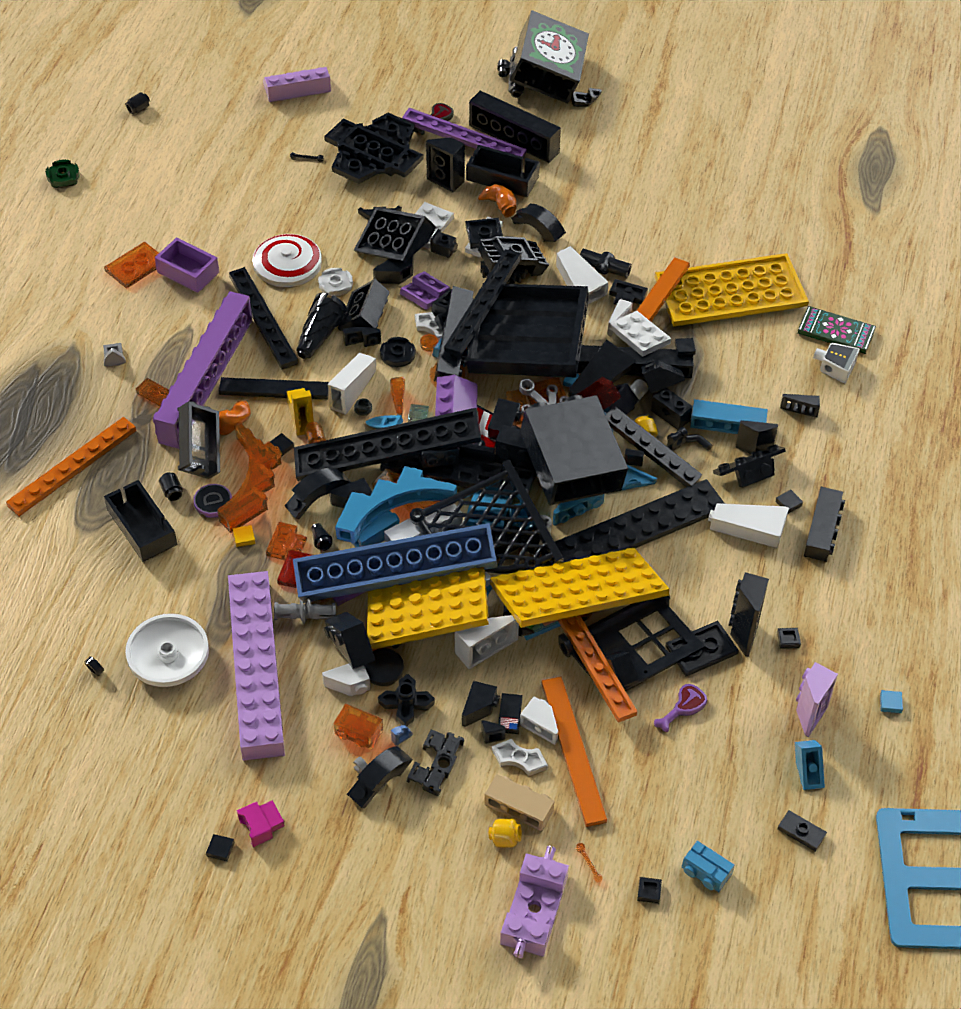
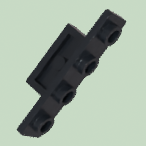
(752, 468)

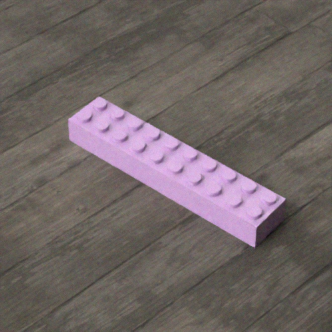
(255, 666)

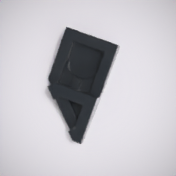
(582, 99)

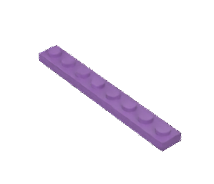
(467, 136)

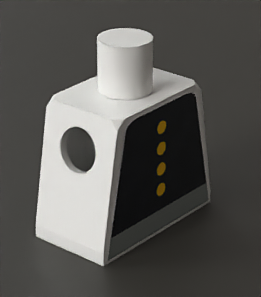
(837, 361)

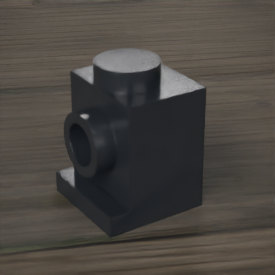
(443, 244)

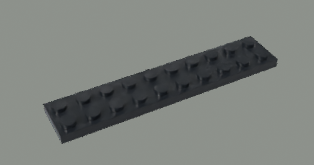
(389, 443)
(642, 523)

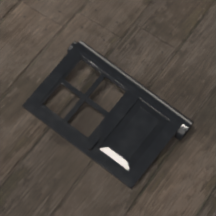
(610, 640)

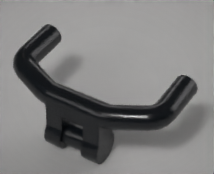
(681, 437)

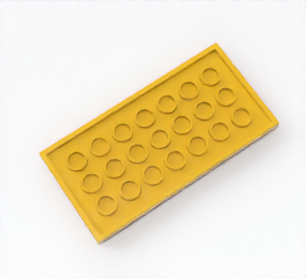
(735, 290)
(578, 587)

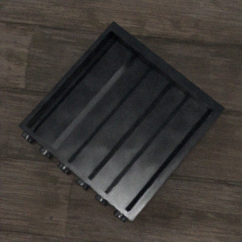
(531, 332)

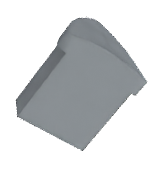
(113, 355)

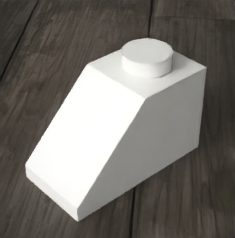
(347, 680)
(540, 719)

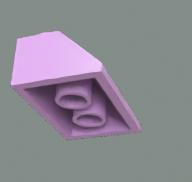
(814, 696)

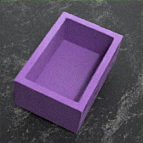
(187, 265)

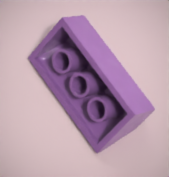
(455, 394)

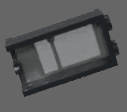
(199, 440)

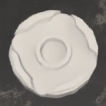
(335, 282)

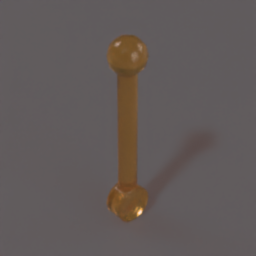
(580, 847)

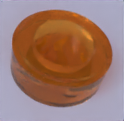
(428, 342)

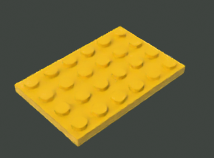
(427, 608)

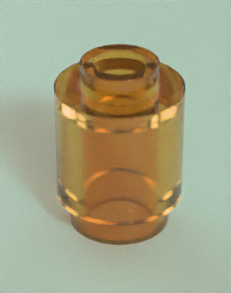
(314, 432)

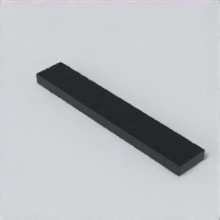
(270, 387)

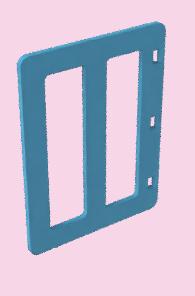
(900, 878)

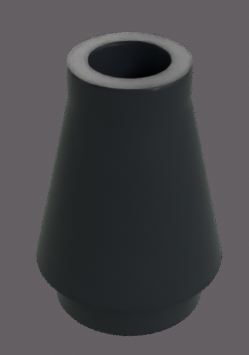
(321, 537)

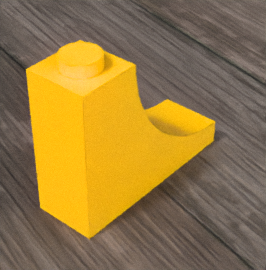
(300, 409)

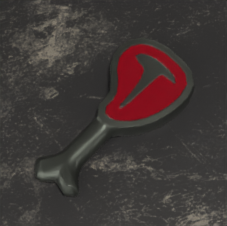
(440, 111)

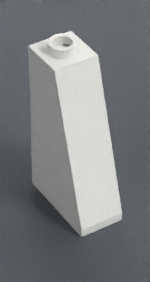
(579, 272)
(350, 382)
(750, 522)

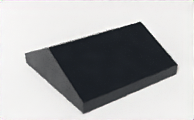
(755, 436)

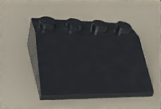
(394, 234)

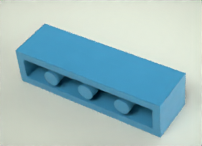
(724, 416)

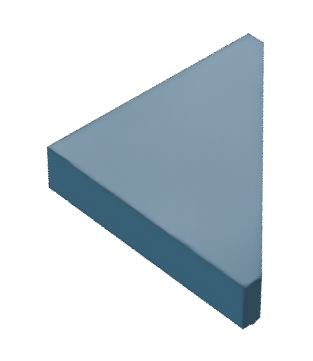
(637, 478)

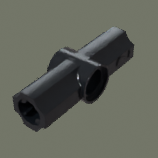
(606, 263)

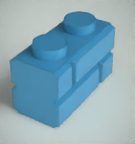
(707, 866)

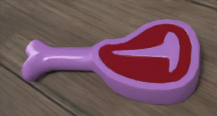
(690, 702)

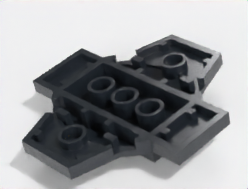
(373, 148)

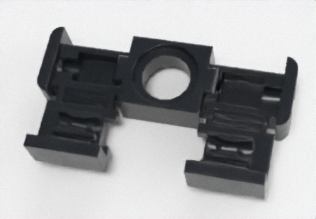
(436, 774)

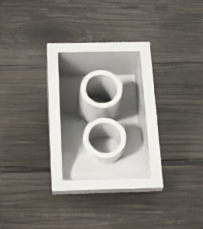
(484, 641)

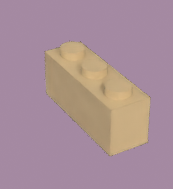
(519, 802)

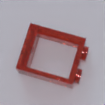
(604, 390)

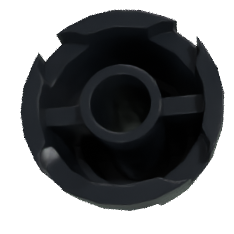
(321, 321)

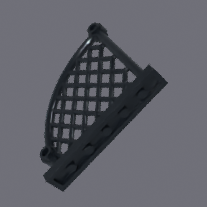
(508, 476)

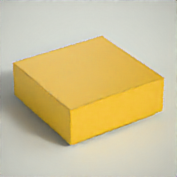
(244, 536)

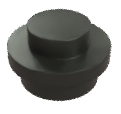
(363, 407)

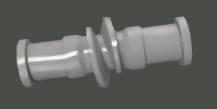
(304, 611)

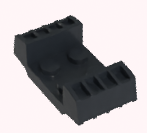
(531, 255)

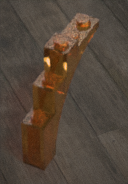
(251, 497)

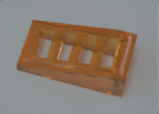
(397, 389)

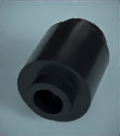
(137, 103)
(171, 486)

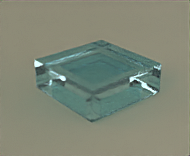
(418, 412)

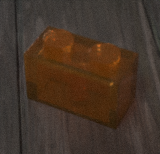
(358, 726)

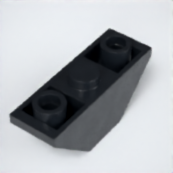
(394, 271)

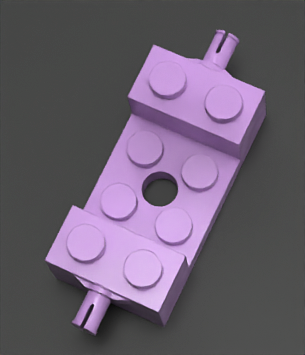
(540, 884)

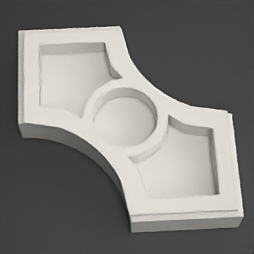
(426, 323)
(528, 760)

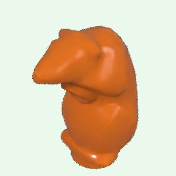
(502, 196)
(237, 415)

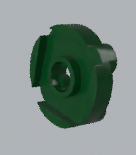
(61, 180)

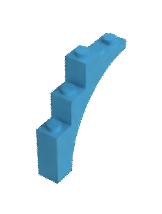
(386, 495)

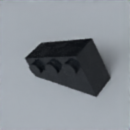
(350, 639)

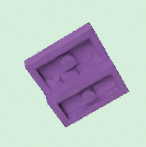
(424, 290)

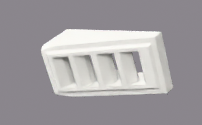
(622, 309)

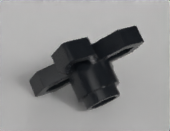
(406, 699)

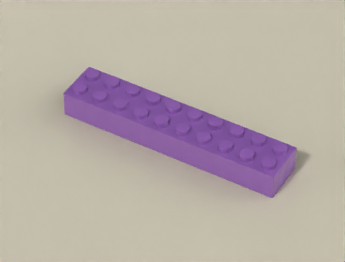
(205, 365)

